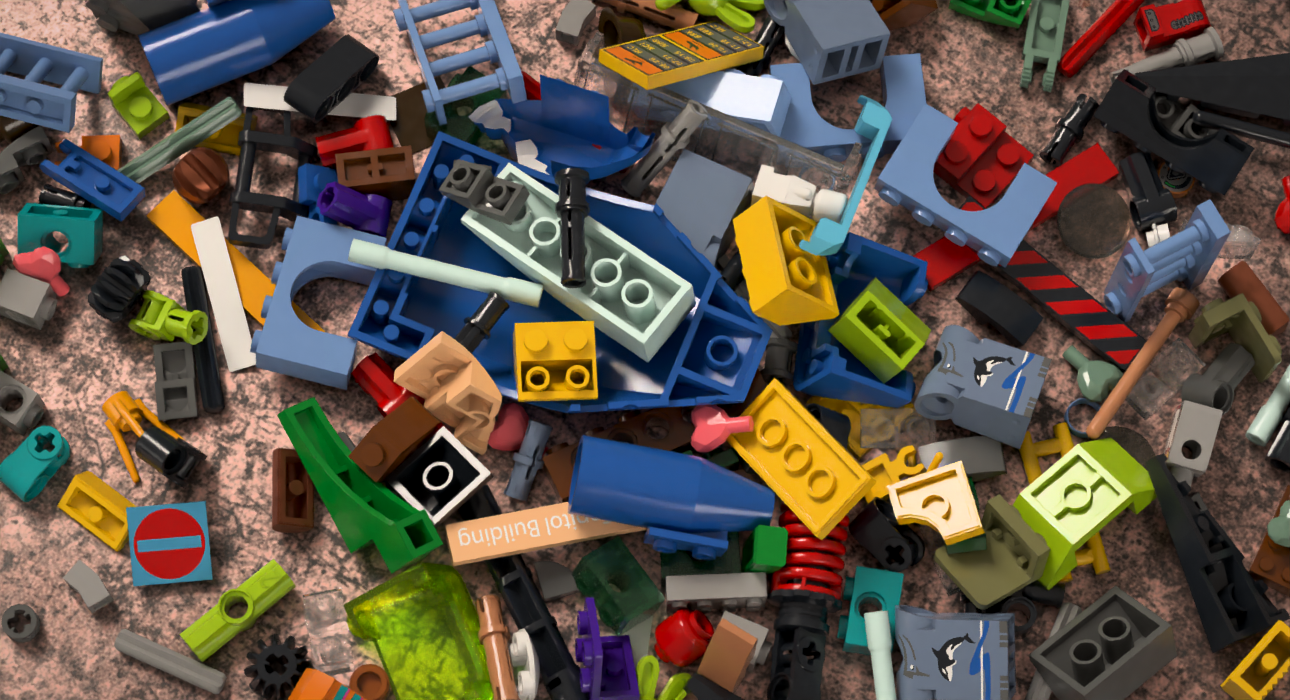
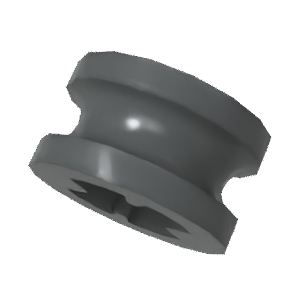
(11, 616)

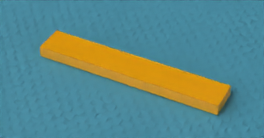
(174, 219)

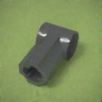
(1218, 382)

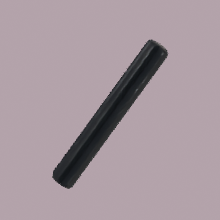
(204, 351)

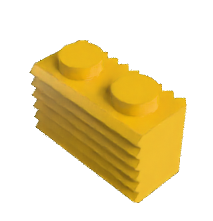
(1262, 666)

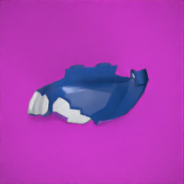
(561, 131)

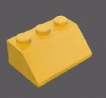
(780, 277)

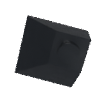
(439, 477)

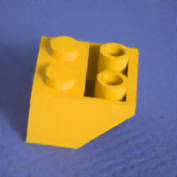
(555, 361)

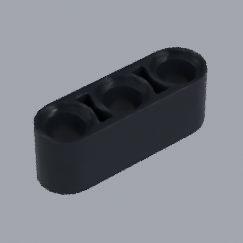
(331, 78)

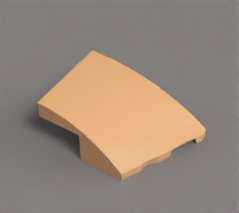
(453, 389)

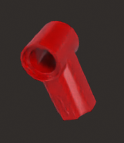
(367, 134)

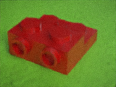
(981, 156)

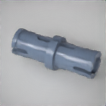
(528, 460)

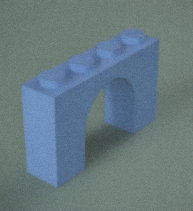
(902, 97)
(911, 183)
(286, 343)

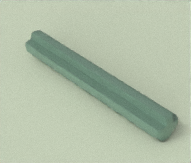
(182, 140)

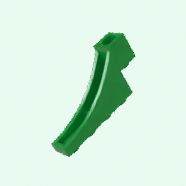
(358, 505)

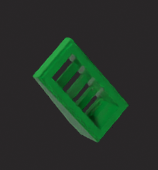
(764, 550)

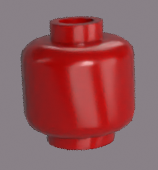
(683, 637)

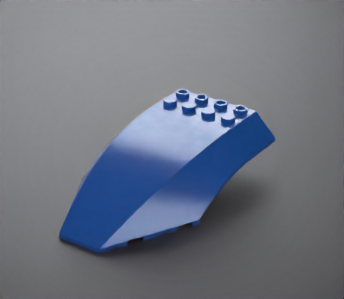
(701, 363)

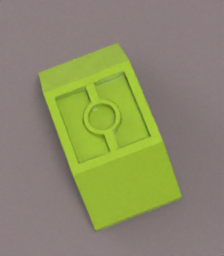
(1080, 498)

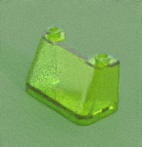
(424, 634)

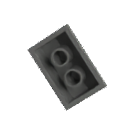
(1105, 650)

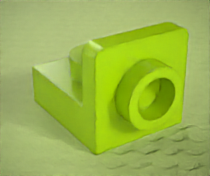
(137, 105)

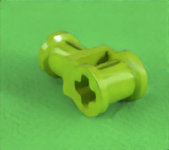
(165, 319)

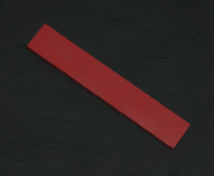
(949, 259)

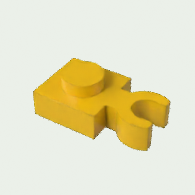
(890, 472)

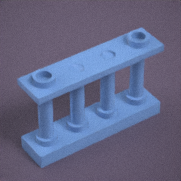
(497, 50)
(40, 103)
(1180, 258)

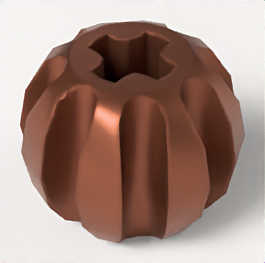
(200, 175)

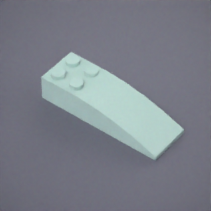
(624, 289)

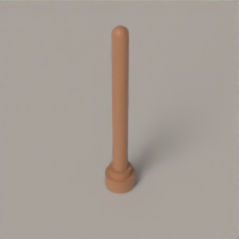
(1179, 306)

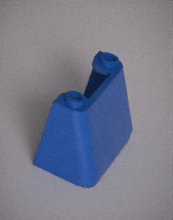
(825, 364)

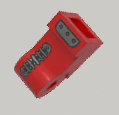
(1170, 22)

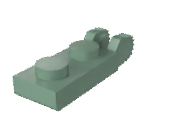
(1044, 39)

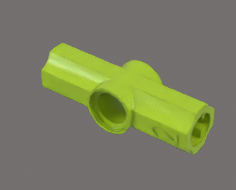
(217, 628)

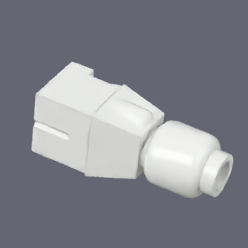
(799, 195)

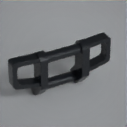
(275, 205)

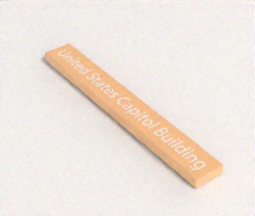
(528, 532)

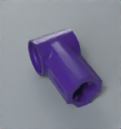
(359, 211)

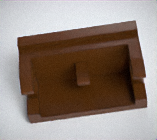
(378, 172)

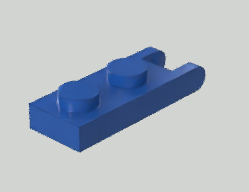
(95, 181)

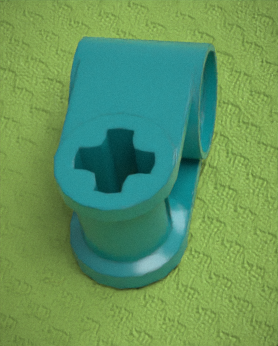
(31, 465)

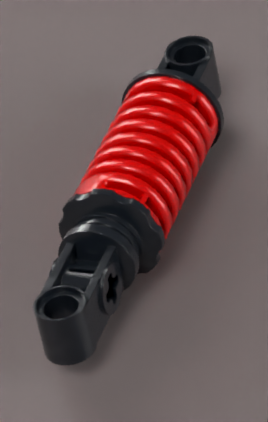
(804, 591)

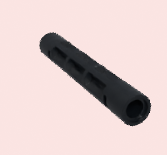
(528, 609)

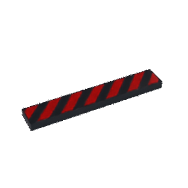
(1068, 302)

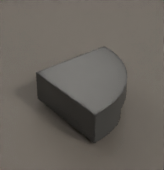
(554, 580)

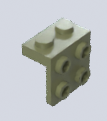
(1244, 326)
(1010, 562)

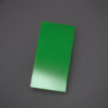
(999, 12)

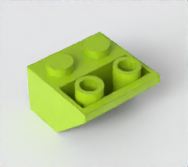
(880, 331)

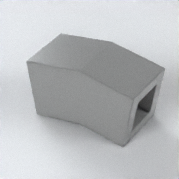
(574, 20)
(88, 585)

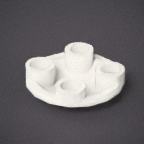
(525, 665)

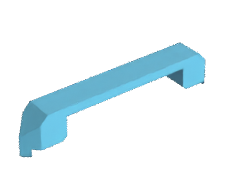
(827, 234)

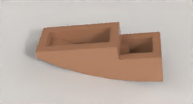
(728, 656)

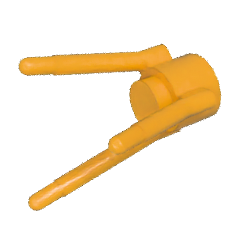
(126, 415)

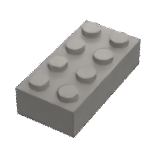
(716, 592)

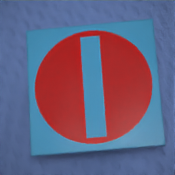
(169, 543)

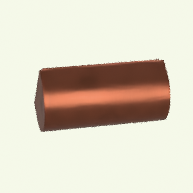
(1243, 280)
(291, 493)

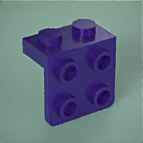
(606, 660)

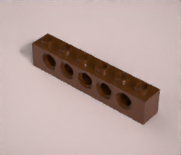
(633, 429)

